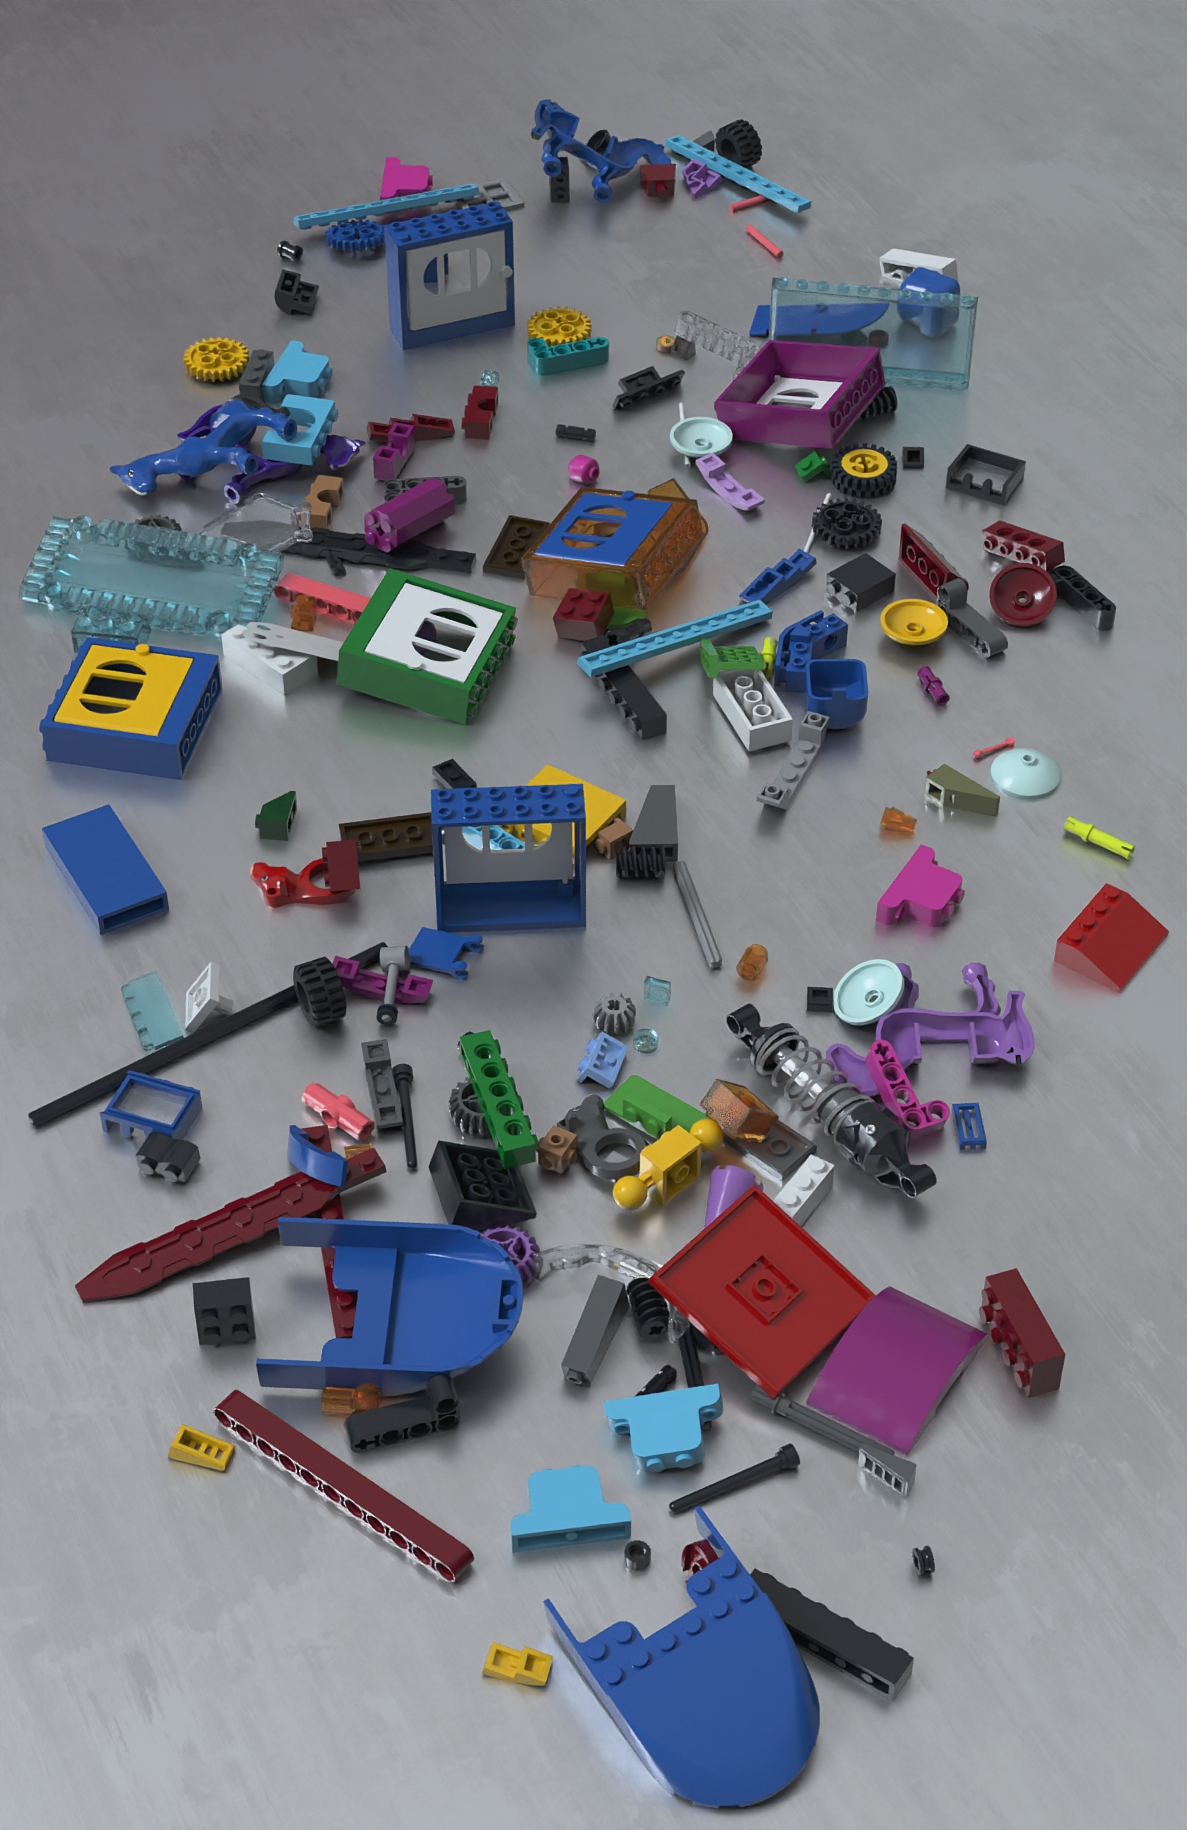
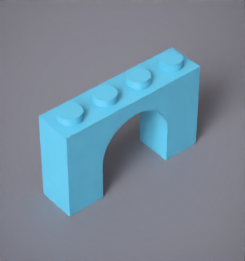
(306, 445)

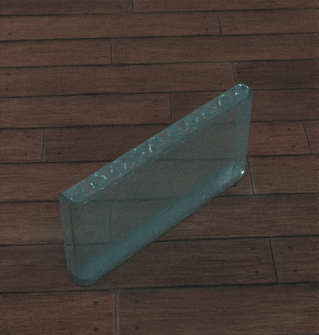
(920, 334)

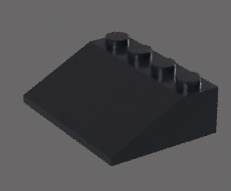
(477, 1188)

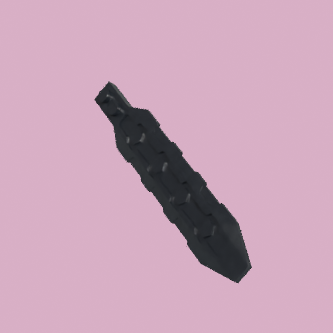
(407, 556)

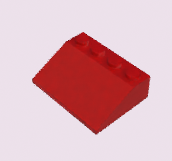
(1110, 939)

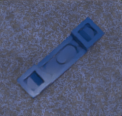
(308, 1158)

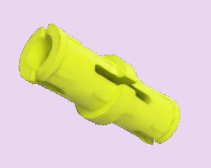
(769, 656)

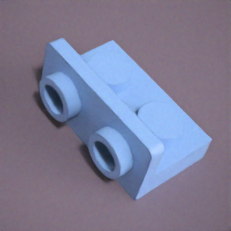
(602, 1060)

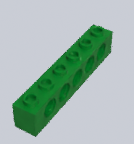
(498, 1099)

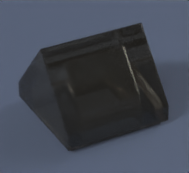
(683, 348)

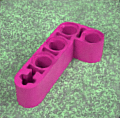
(884, 1062)

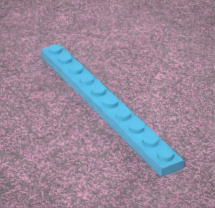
(738, 174)
(378, 208)
(674, 638)

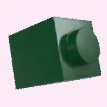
(277, 817)

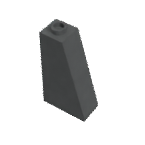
(657, 823)
(595, 1330)

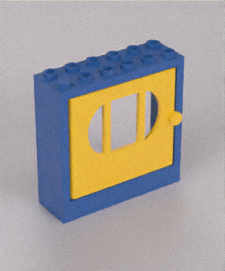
(158, 727)

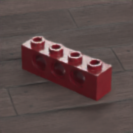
(1023, 545)

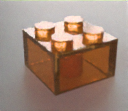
(738, 1111)

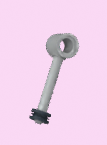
(392, 960)

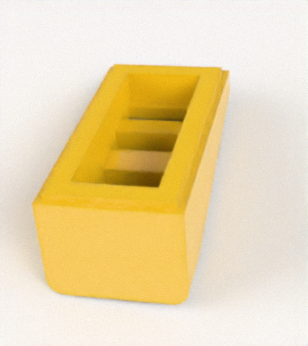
(190, 1455)

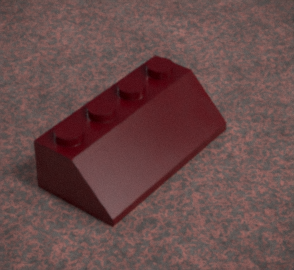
(925, 561)

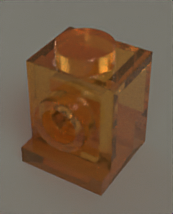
(303, 613)

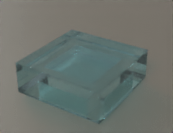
(657, 990)

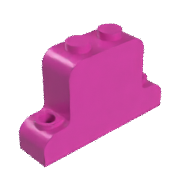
(404, 179)
(921, 892)

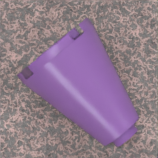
(726, 1188)

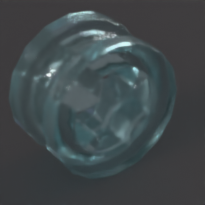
(489, 378)

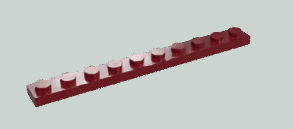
(342, 1303)

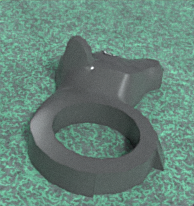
(593, 1134)

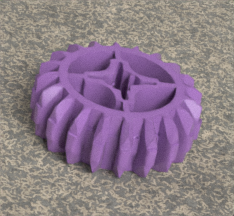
(514, 1244)

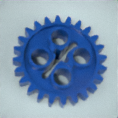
(343, 235)

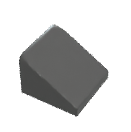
(706, 140)

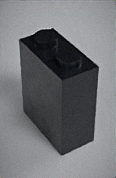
(860, 582)

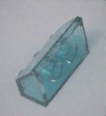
(108, 630)

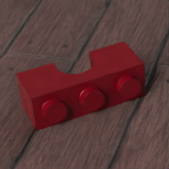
(478, 413)

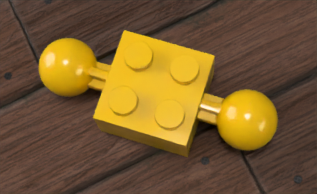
(668, 1165)

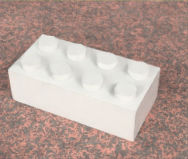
(753, 708)

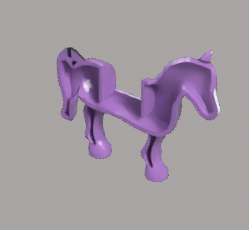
(987, 1034)

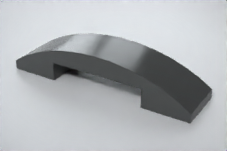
(381, 1084)

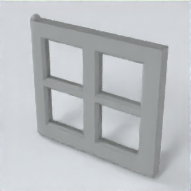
(508, 191)

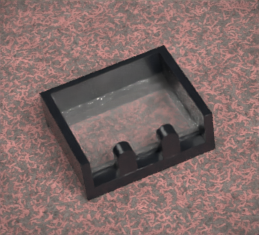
(985, 474)

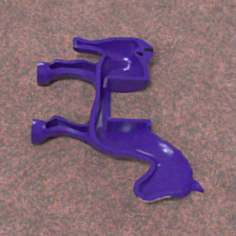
(337, 449)

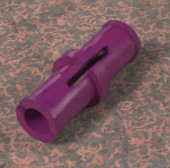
(938, 693)

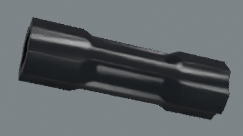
(628, 632)

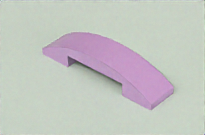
(725, 486)

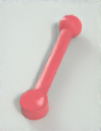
(1009, 742)

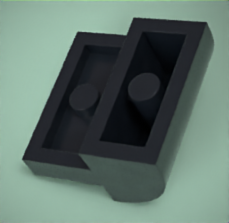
(294, 294)

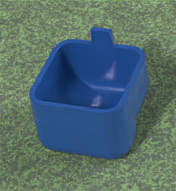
(928, 280)
(837, 690)

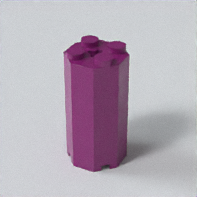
(408, 515)

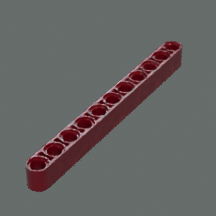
(344, 1486)

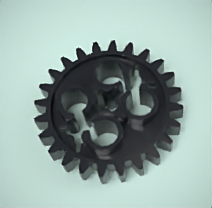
(847, 526)

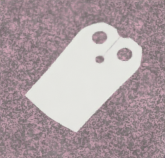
(294, 640)

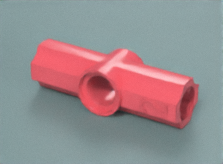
(338, 1111)

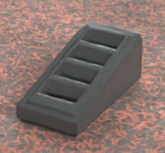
(890, 1469)

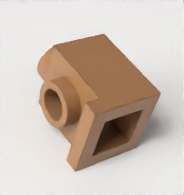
(613, 838)

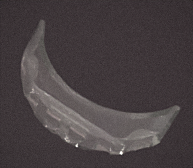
(628, 1263)

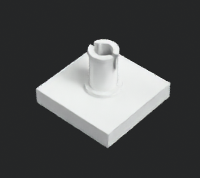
(204, 997)

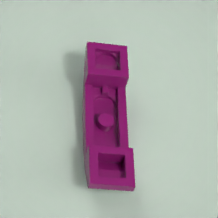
(373, 984)

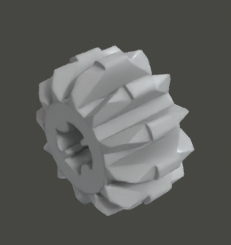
(614, 1013)

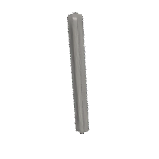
(697, 914)

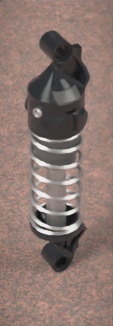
(860, 1127)

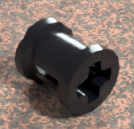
(290, 251)

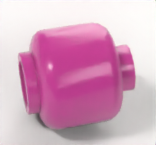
(583, 470)

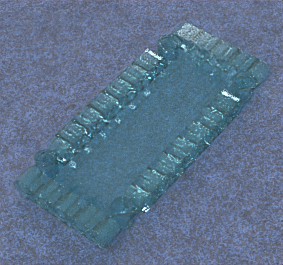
(150, 576)

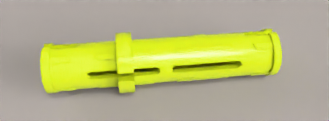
(1090, 833)

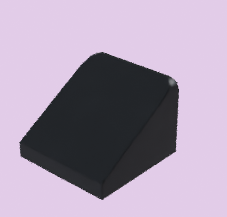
(913, 457)

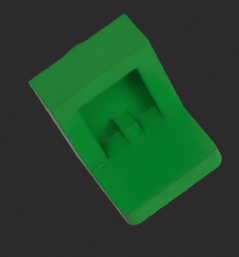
(812, 466)

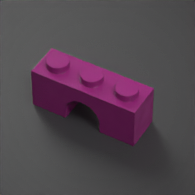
(390, 460)

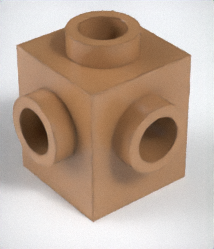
(557, 1149)

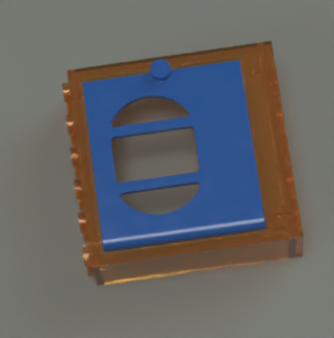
(632, 564)

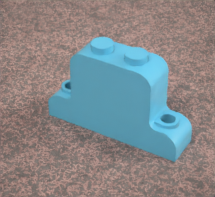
(297, 374)
(666, 1425)
(568, 1511)

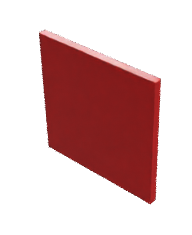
(762, 1290)

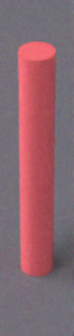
(747, 203)
(764, 241)

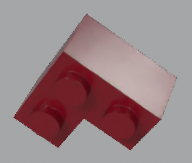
(342, 865)

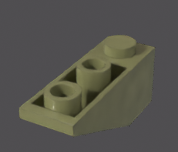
(960, 792)

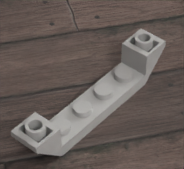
(799, 762)

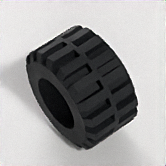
(739, 143)
(319, 991)

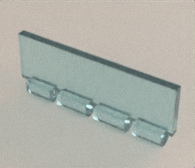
(151, 1012)

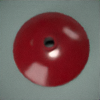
(1025, 582)

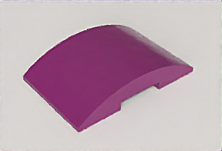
(895, 1368)

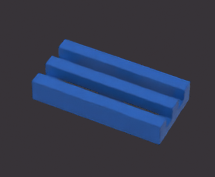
(970, 1141)

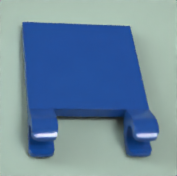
(441, 949)

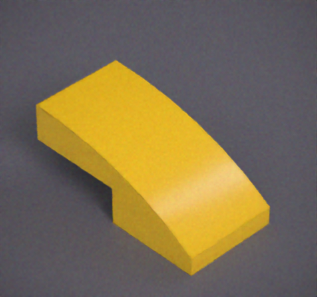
(523, 1667)

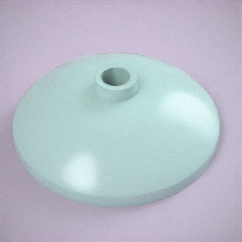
(700, 436)
(1025, 773)
(868, 992)

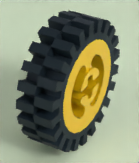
(864, 471)

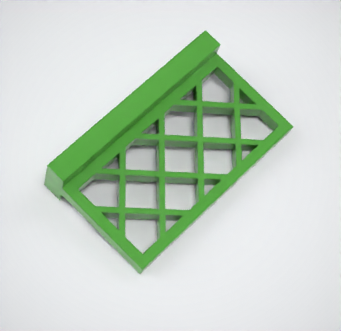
(728, 658)

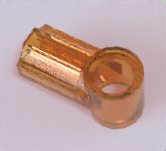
(350, 1401)

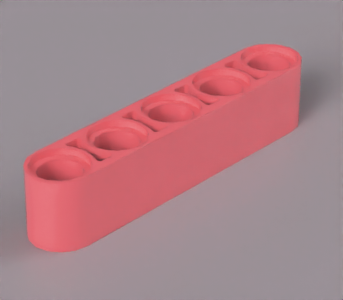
(328, 599)

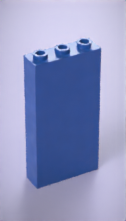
(105, 869)

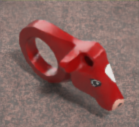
(284, 887)

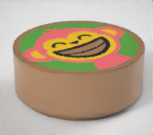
(664, 343)

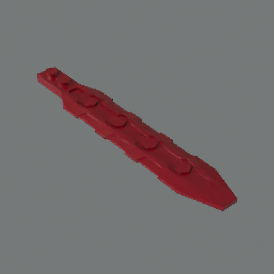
(219, 1231)

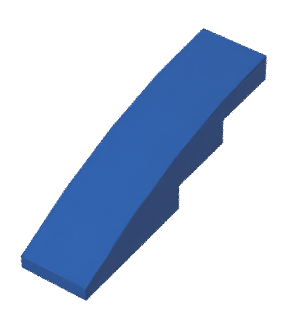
(780, 578)

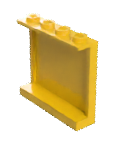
(600, 808)

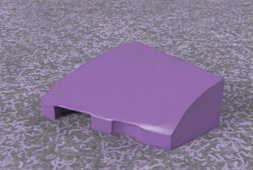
(700, 178)

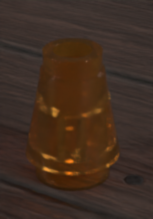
(897, 820)

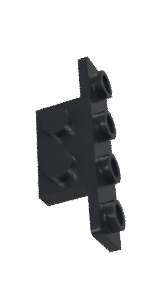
(644, 383)

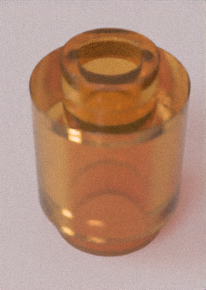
(752, 962)

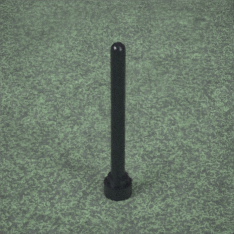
(403, 1077)
(785, 1458)

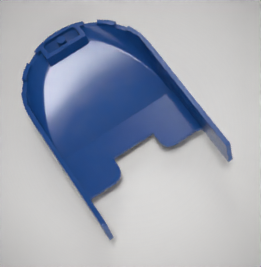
(424, 1307)
(713, 1697)

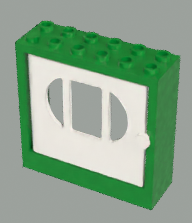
(384, 664)

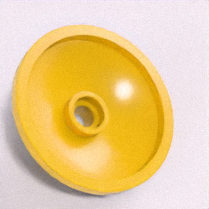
(913, 622)

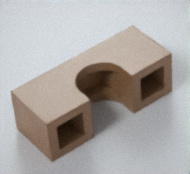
(324, 495)

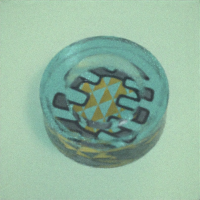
(645, 1041)

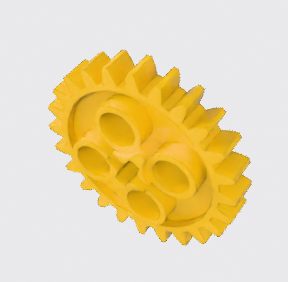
(559, 326)
(216, 359)

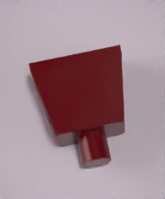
(658, 180)

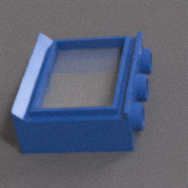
(152, 1107)

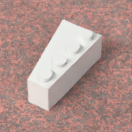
(899, 264)
(273, 665)

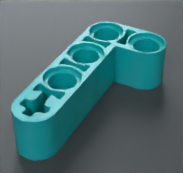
(566, 356)

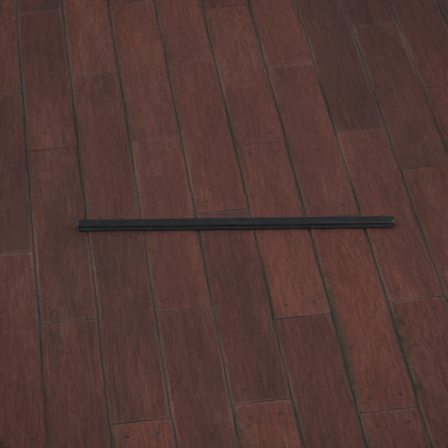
(181, 1047)

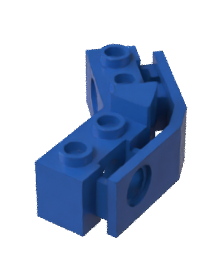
(805, 643)

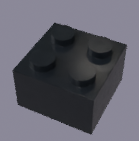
(224, 1311)

